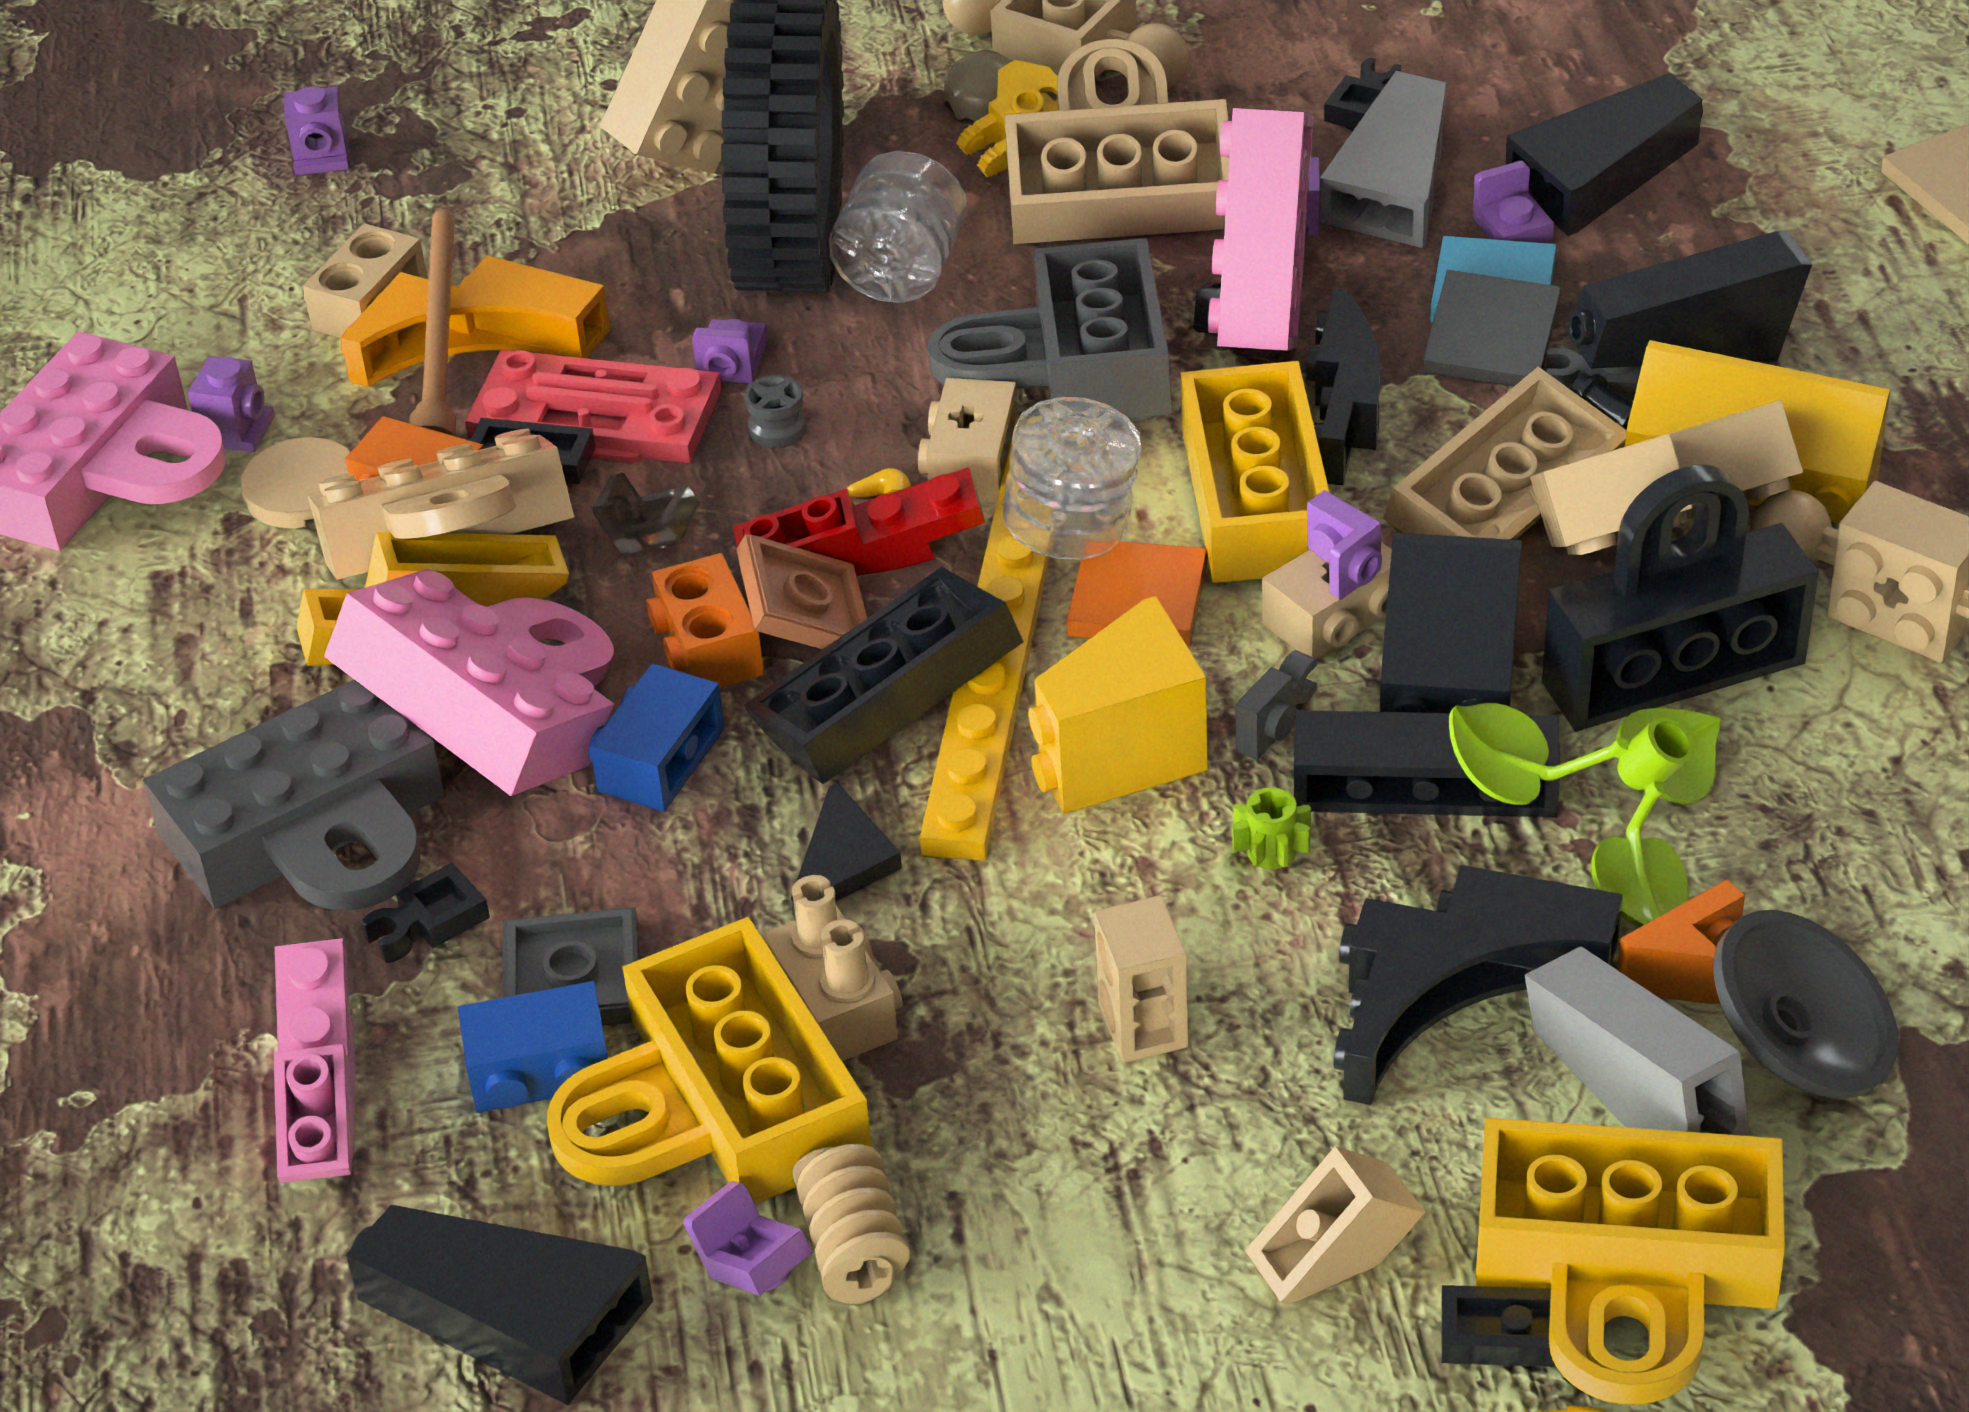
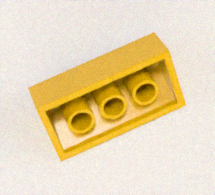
(1831, 419)

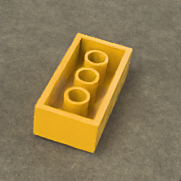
(1251, 465)

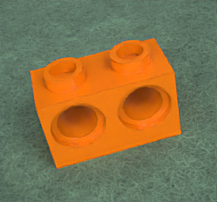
(705, 621)

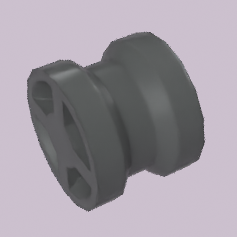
(775, 411)

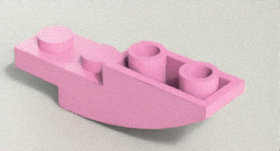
(314, 1062)

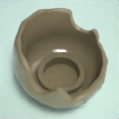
(973, 83)

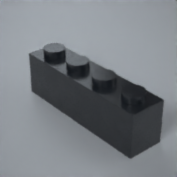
(1399, 766)

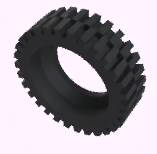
(782, 143)

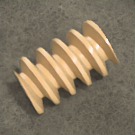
(851, 1221)

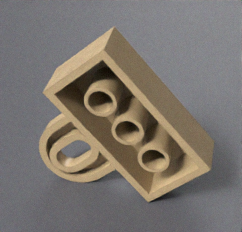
(674, 86)
(1118, 165)
(465, 492)

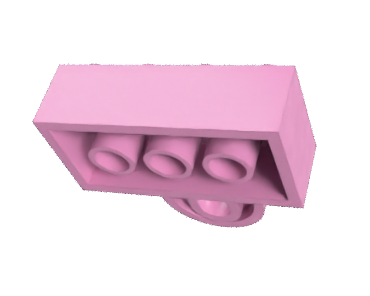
(1263, 229)
(87, 435)
(480, 674)

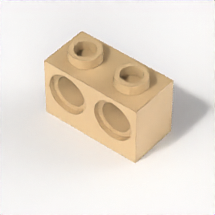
(357, 275)
(1141, 978)

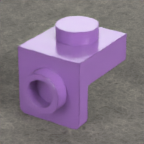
(741, 1244)

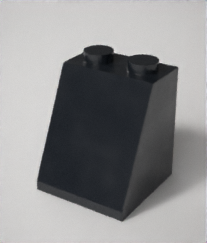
(1449, 622)

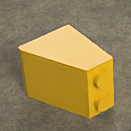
(1120, 712)

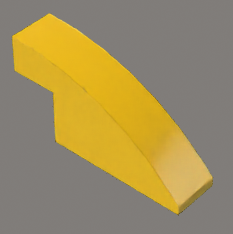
(479, 565)

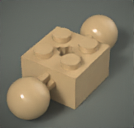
(1053, 29)
(1894, 563)

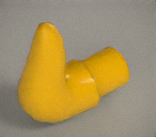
(879, 483)

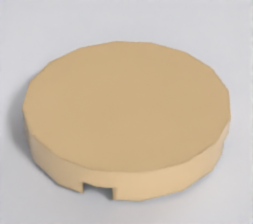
(284, 473)

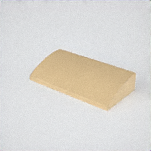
(1483, 474)

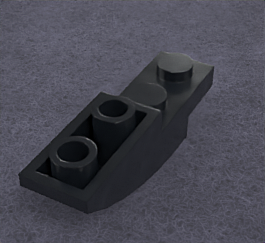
(1345, 384)

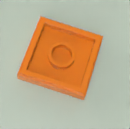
(1133, 572)

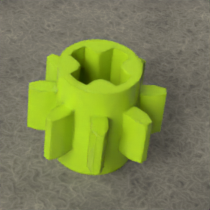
(1271, 828)

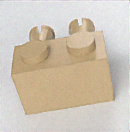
(835, 971)

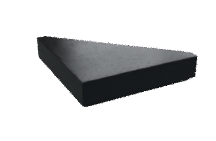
(847, 847)

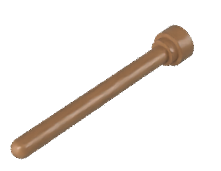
(432, 410)

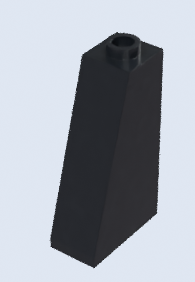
(1606, 149)
(1713, 301)
(502, 1293)

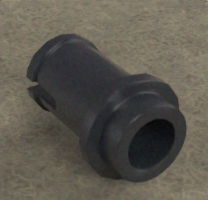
(1598, 394)

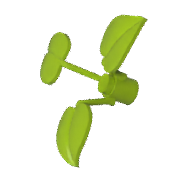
(1658, 752)

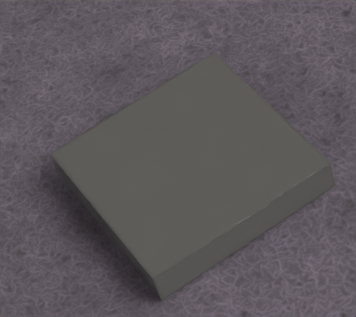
(1490, 328)
(572, 951)

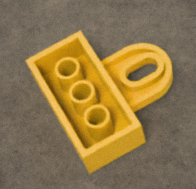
(722, 1072)
(1634, 1231)

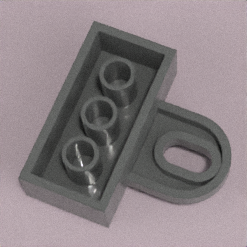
(1088, 338)
(296, 793)

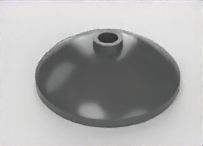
(1805, 1004)

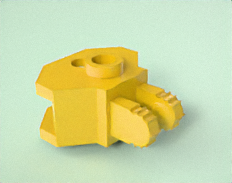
(1018, 91)

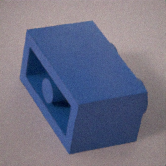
(657, 737)
(530, 1043)

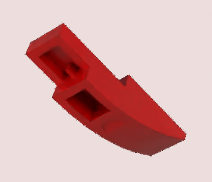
(877, 533)

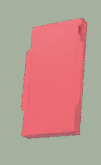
(630, 406)

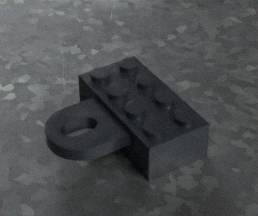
(1679, 610)

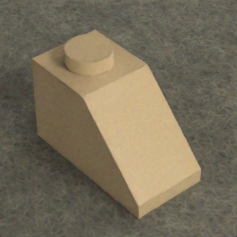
(1334, 1226)

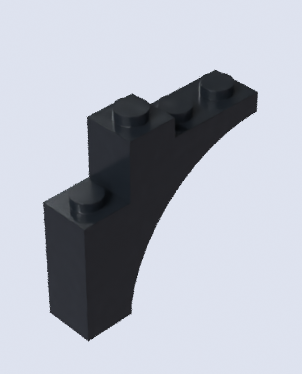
(1478, 944)

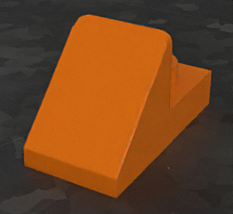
(1678, 948)

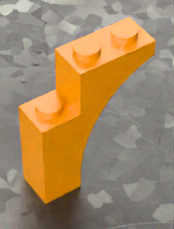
(492, 309)

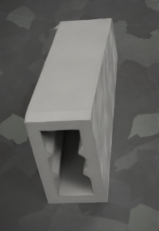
(1389, 164)
(1636, 1049)

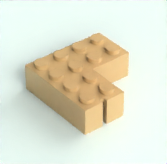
(1589, 497)

